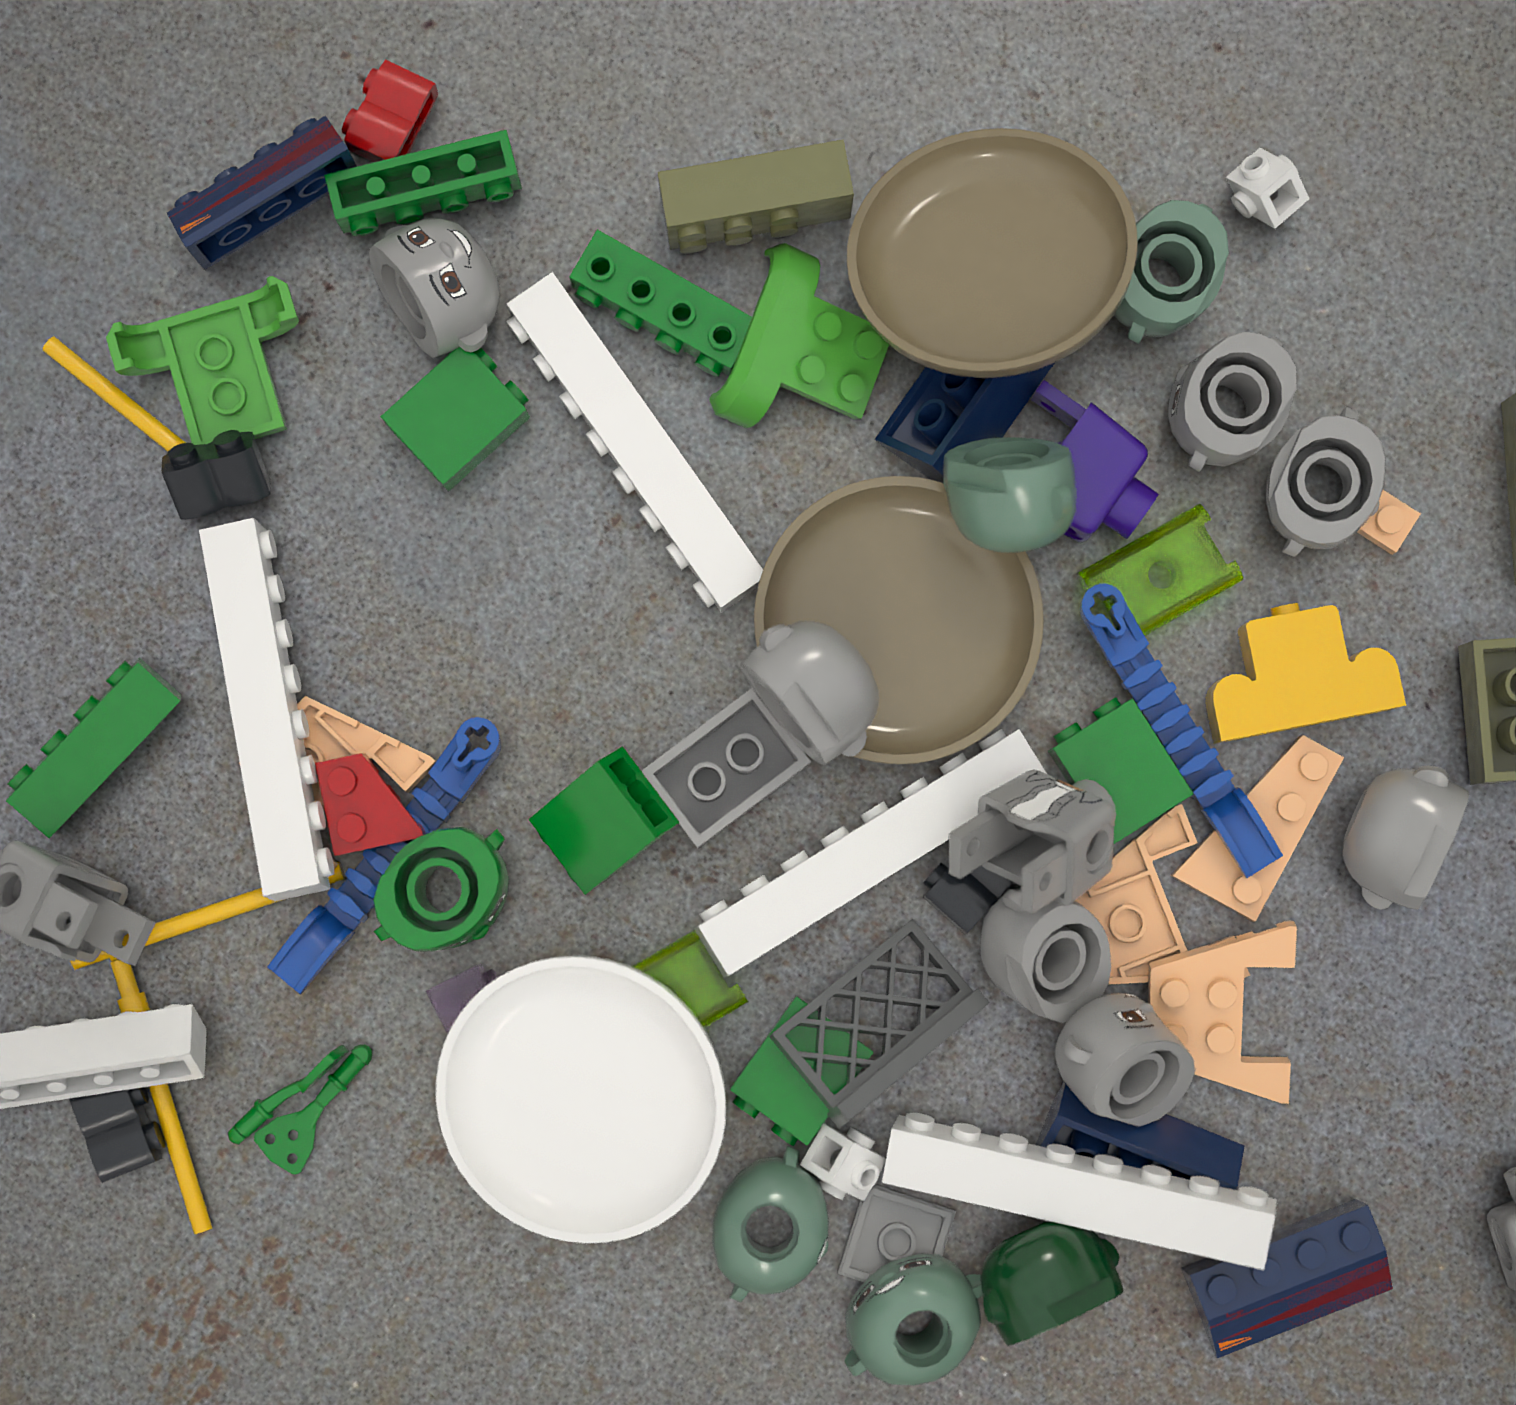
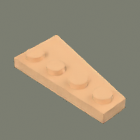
(1286, 802)

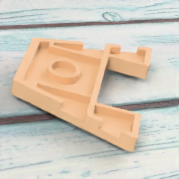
(337, 736)
(1134, 905)
(1202, 1004)

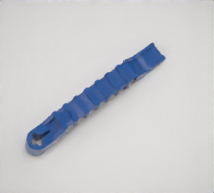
(1221, 803)
(334, 924)

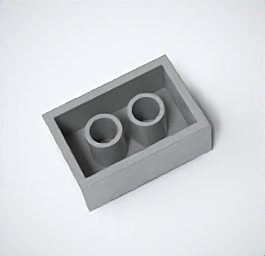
(725, 768)

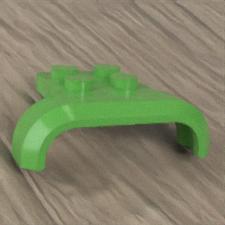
(800, 346)
(215, 360)

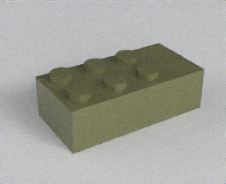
(755, 196)

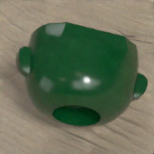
(1047, 1279)

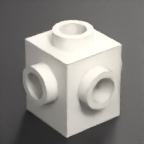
(1267, 188)
(844, 1162)

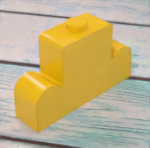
(1300, 677)

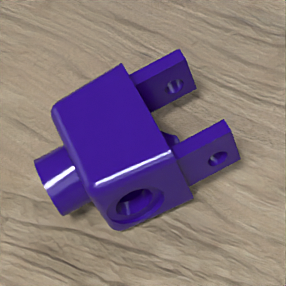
(1104, 466)

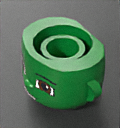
(402, 897)

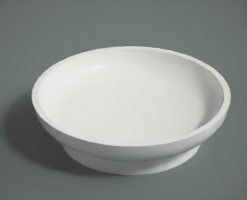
(581, 1099)

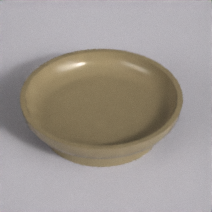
(992, 252)
(927, 610)

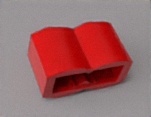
(391, 113)

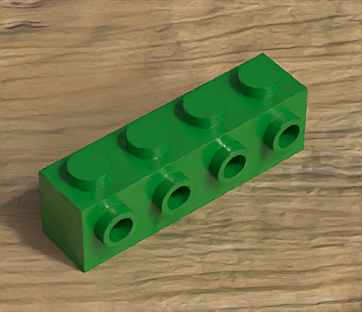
(423, 182)
(660, 302)
(93, 747)

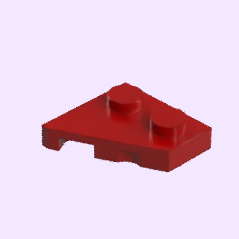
(361, 806)

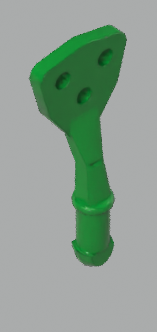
(264, 1108)
(306, 1120)

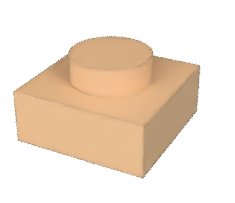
(1390, 523)

